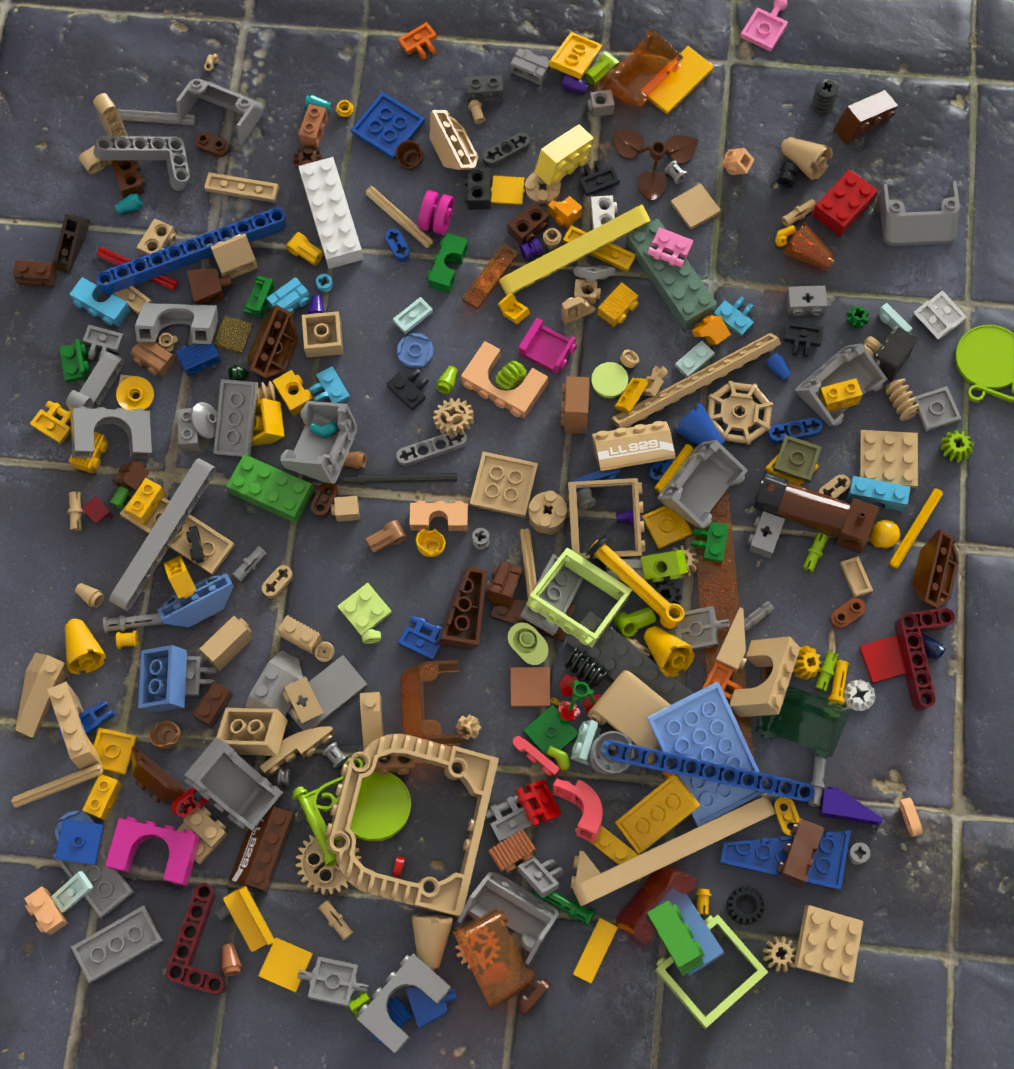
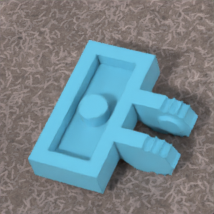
(733, 318)
(332, 386)

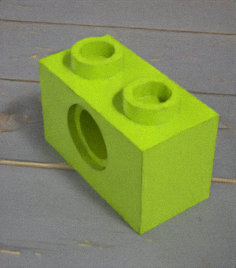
(675, 564)

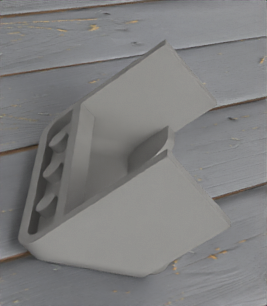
(249, 108)
(919, 227)
(524, 910)

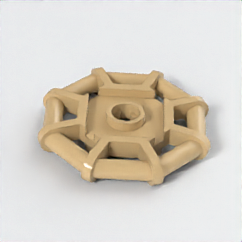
(747, 405)

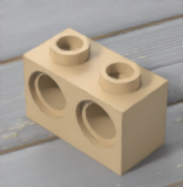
(153, 239)

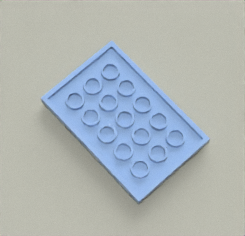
(706, 730)

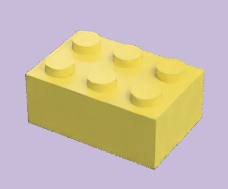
(564, 155)

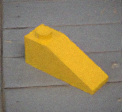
(179, 577)

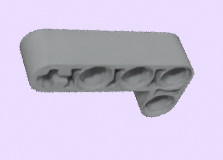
(97, 383)

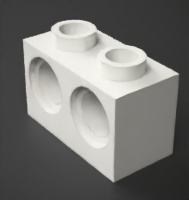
(599, 215)

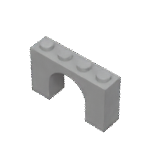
(155, 317)
(134, 422)
(376, 1016)

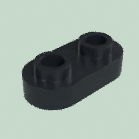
(194, 537)

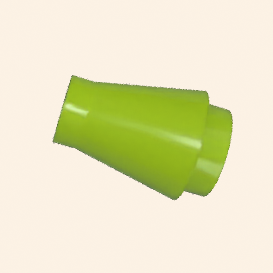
(446, 382)

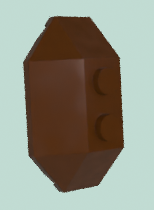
(273, 344)
(936, 570)
(155, 779)

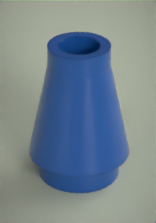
(778, 366)

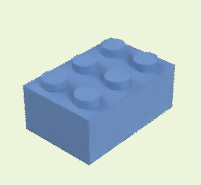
(162, 679)

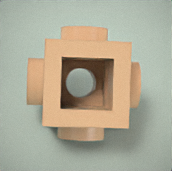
(737, 161)

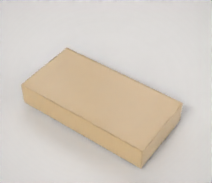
(856, 577)

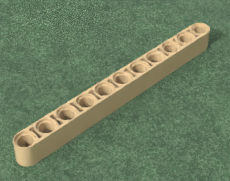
(673, 850)

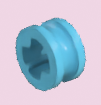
(320, 279)

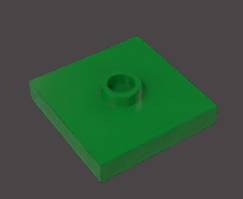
(550, 731)

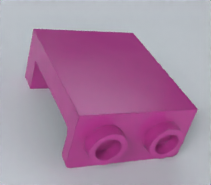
(547, 347)

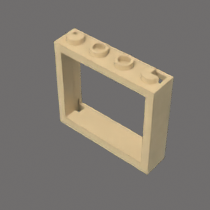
(637, 509)

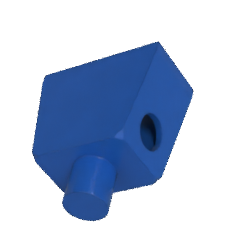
(425, 1009)

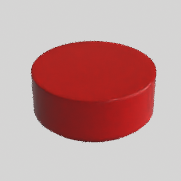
(398, 866)

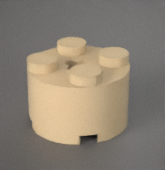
(546, 523)

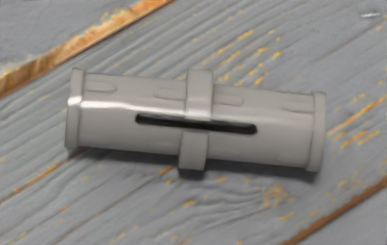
(249, 563)

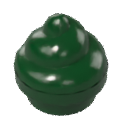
(237, 373)

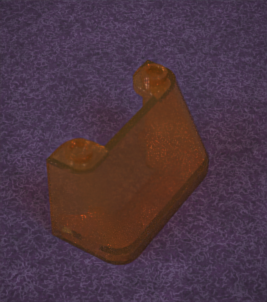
(642, 70)
(493, 957)

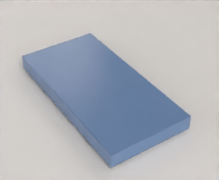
(697, 925)

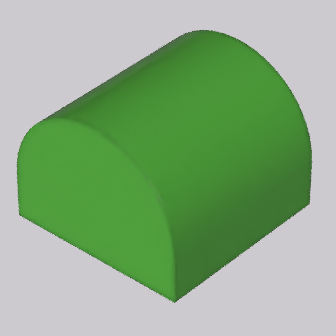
(121, 498)

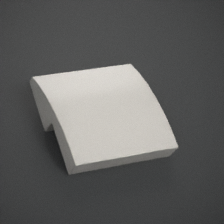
(940, 315)

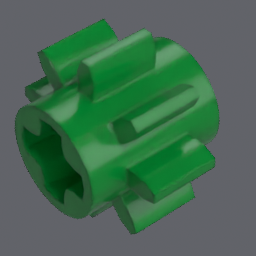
(854, 316)

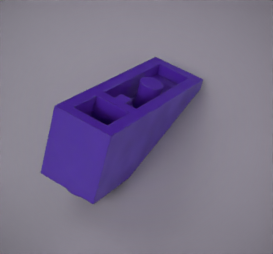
(844, 807)

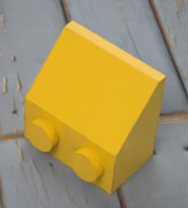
(267, 422)

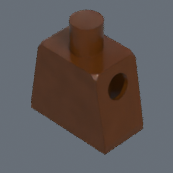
(207, 285)

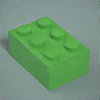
(676, 937)

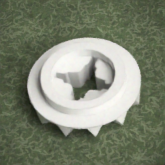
(856, 703)

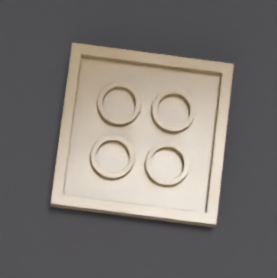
(889, 457)
(503, 484)
(828, 944)

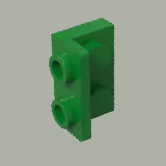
(73, 362)

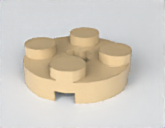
(541, 196)

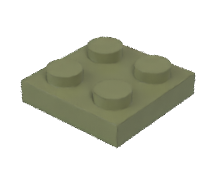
(797, 458)

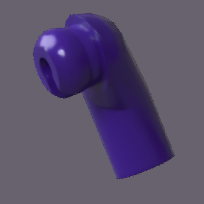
(626, 516)

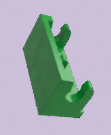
(257, 301)

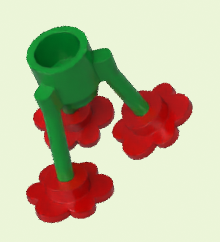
(579, 691)

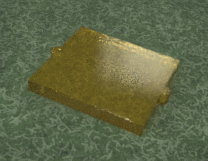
(233, 334)

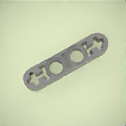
(432, 450)

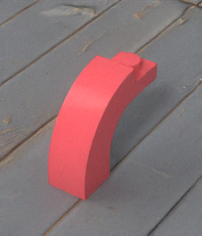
(589, 804)

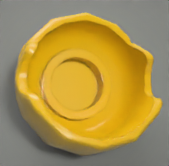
(884, 534)
(430, 543)

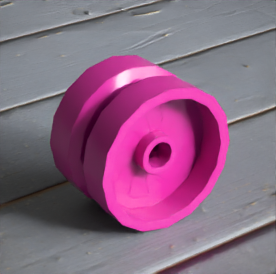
(436, 212)

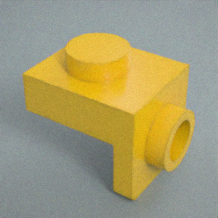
(513, 309)

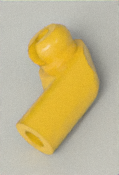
(782, 235)

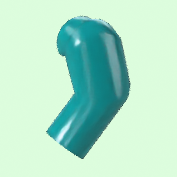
(324, 431)

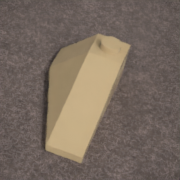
(35, 702)

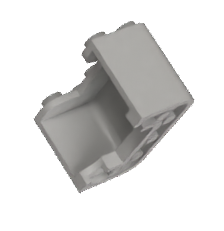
(232, 784)

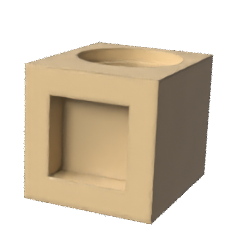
(582, 286)

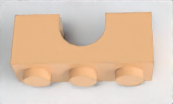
(423, 513)

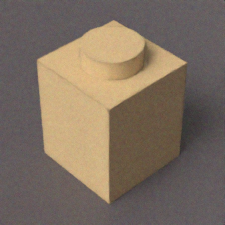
(346, 508)

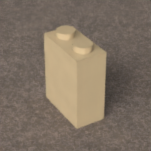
(227, 642)

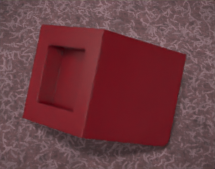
(96, 510)

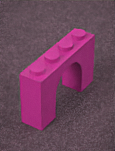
(131, 834)

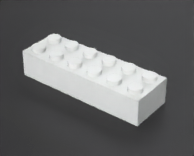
(331, 213)

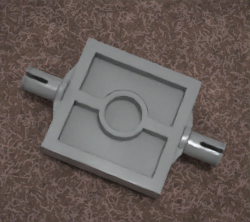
(699, 628)
(333, 981)

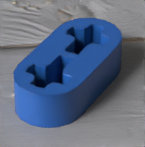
(401, 243)
(655, 466)

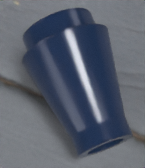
(933, 648)

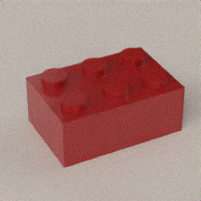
(845, 203)

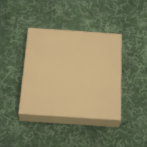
(695, 206)

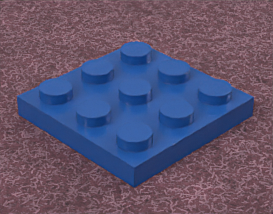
(387, 125)

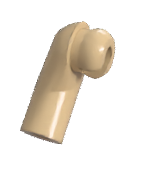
(210, 61)

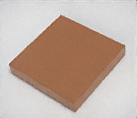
(530, 686)

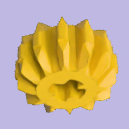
(807, 663)

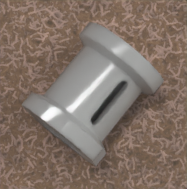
(675, 172)
(477, 534)
(335, 755)

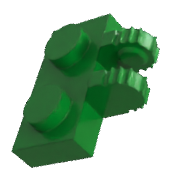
(715, 541)

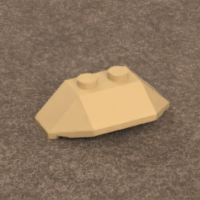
(451, 142)

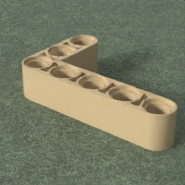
(112, 125)

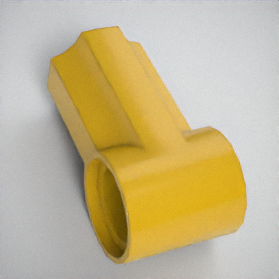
(300, 246)

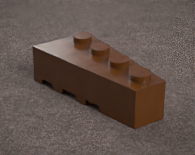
(464, 616)

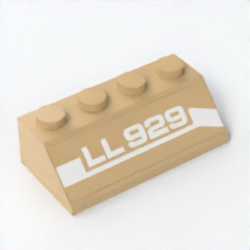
(633, 445)

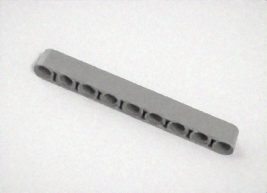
(162, 534)

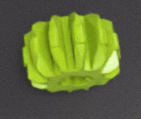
(511, 375)
(950, 442)

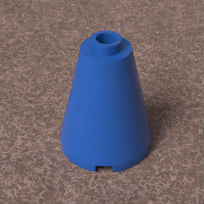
(698, 427)

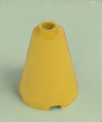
(82, 649)
(668, 651)

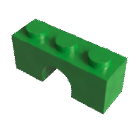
(451, 249)

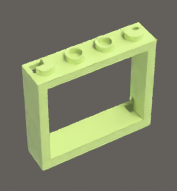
(593, 575)
(664, 963)

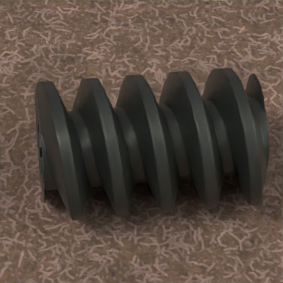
(825, 96)
(585, 668)

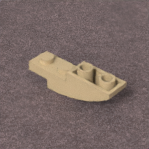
(302, 742)

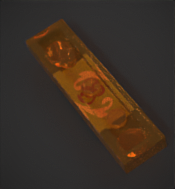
(489, 276)

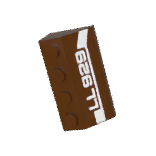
(263, 850)

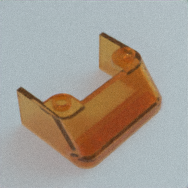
(413, 702)

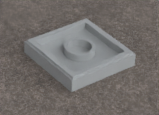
(937, 409)

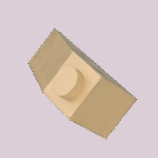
(734, 646)
(371, 717)

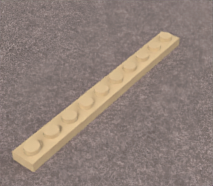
(693, 382)

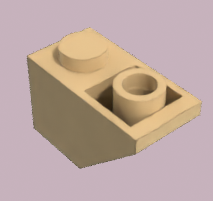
(585, 869)

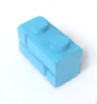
(290, 296)

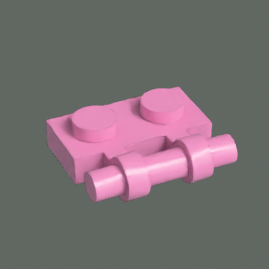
(672, 243)

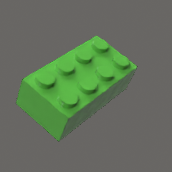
(270, 488)

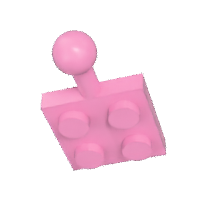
(765, 28)

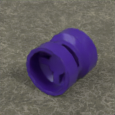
(531, 249)

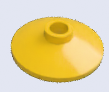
(132, 386)

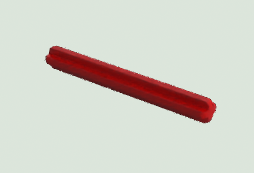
(118, 260)

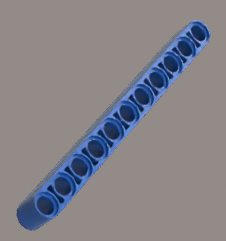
(182, 250)
(717, 770)

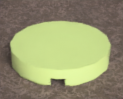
(609, 380)

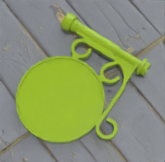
(987, 361)
(379, 811)

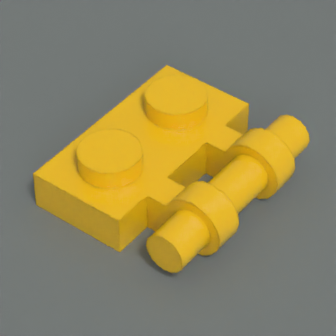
(49, 425)

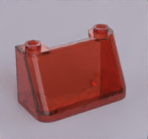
(632, 918)

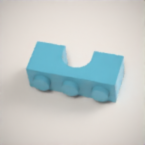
(111, 311)
(892, 495)

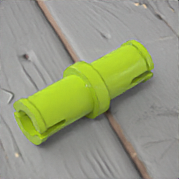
(815, 552)
(826, 671)

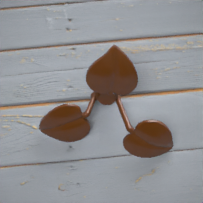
(649, 183)

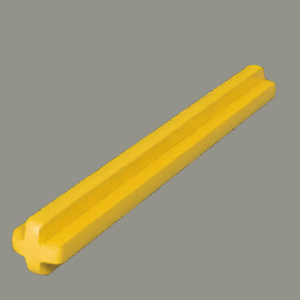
(915, 528)

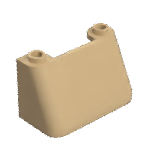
(626, 708)

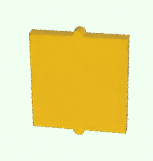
(507, 190)

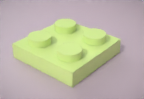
(364, 609)

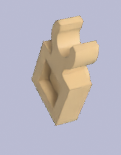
(655, 381)

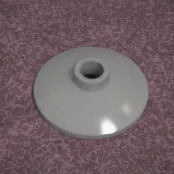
(204, 419)

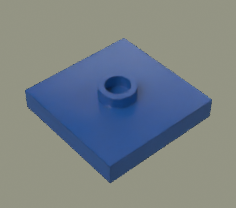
(79, 842)

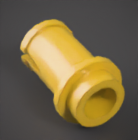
(703, 901)

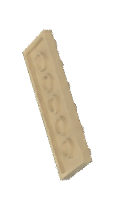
(214, 545)

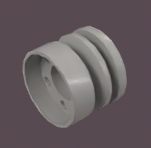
(603, 764)

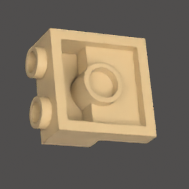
(208, 831)

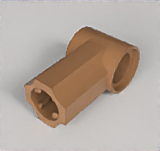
(390, 535)

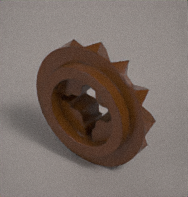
(307, 151)

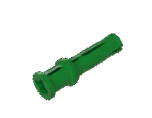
(572, 908)

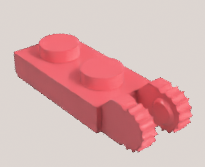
(535, 755)

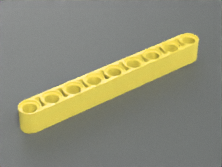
(574, 250)

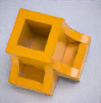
(565, 212)
(712, 329)

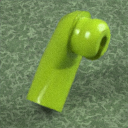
(561, 758)

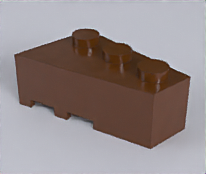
(864, 116)
(800, 853)

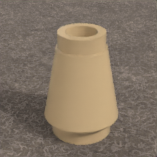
(551, 238)
(90, 595)

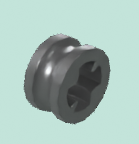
(284, 777)

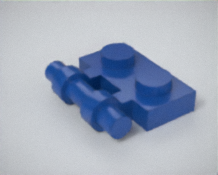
(419, 642)

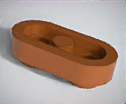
(848, 612)

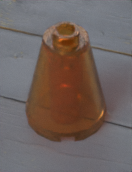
(809, 248)

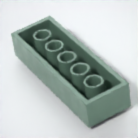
(677, 286)

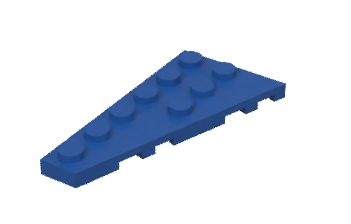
(766, 854)

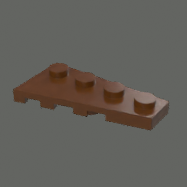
(512, 616)

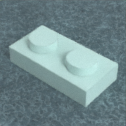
(412, 315)
(893, 319)
(694, 359)
(72, 891)

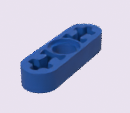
(810, 432)

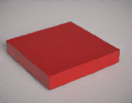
(883, 659)

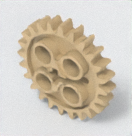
(337, 879)

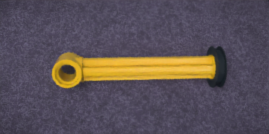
(637, 584)

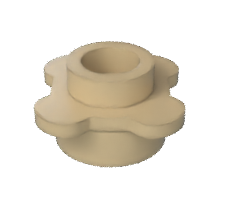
(167, 337)

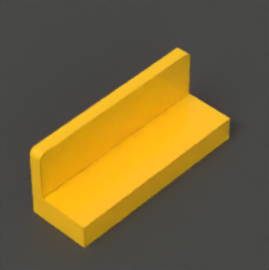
(248, 919)

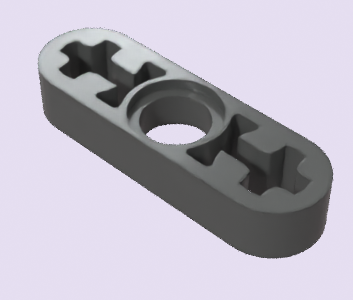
(520, 147)

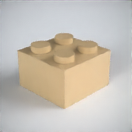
(322, 334)

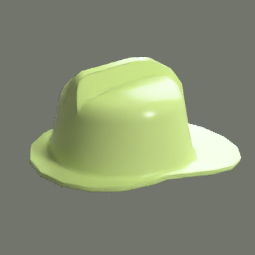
(528, 643)

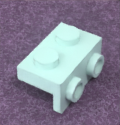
(581, 748)

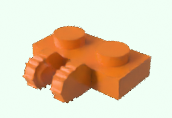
(418, 38)
(722, 675)

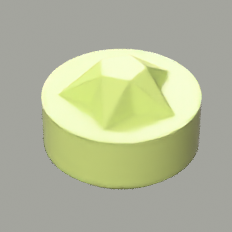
(371, 636)

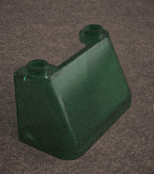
(807, 721)

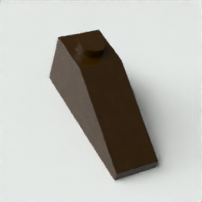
(70, 241)

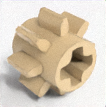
(468, 726)

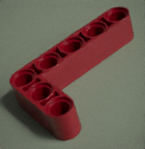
(917, 651)
(192, 945)

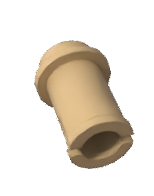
(475, 108)

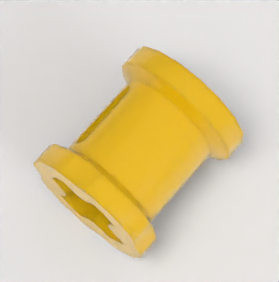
(127, 639)

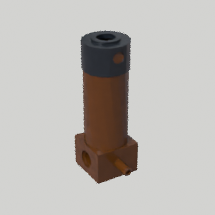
(817, 511)

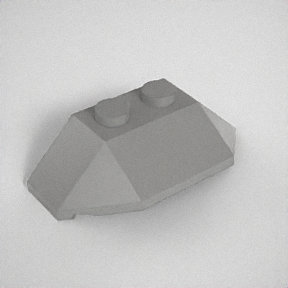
(268, 689)

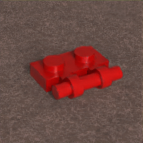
(542, 800)

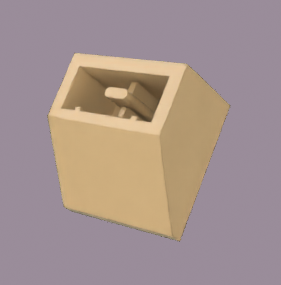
(234, 256)

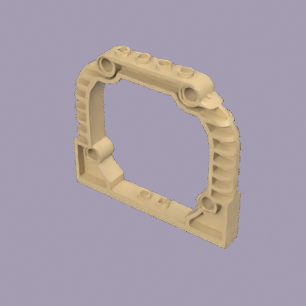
(477, 775)

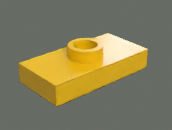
(631, 395)

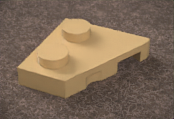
(575, 309)

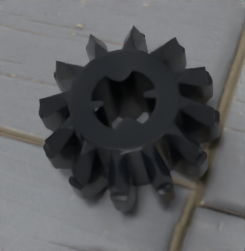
(673, 596)

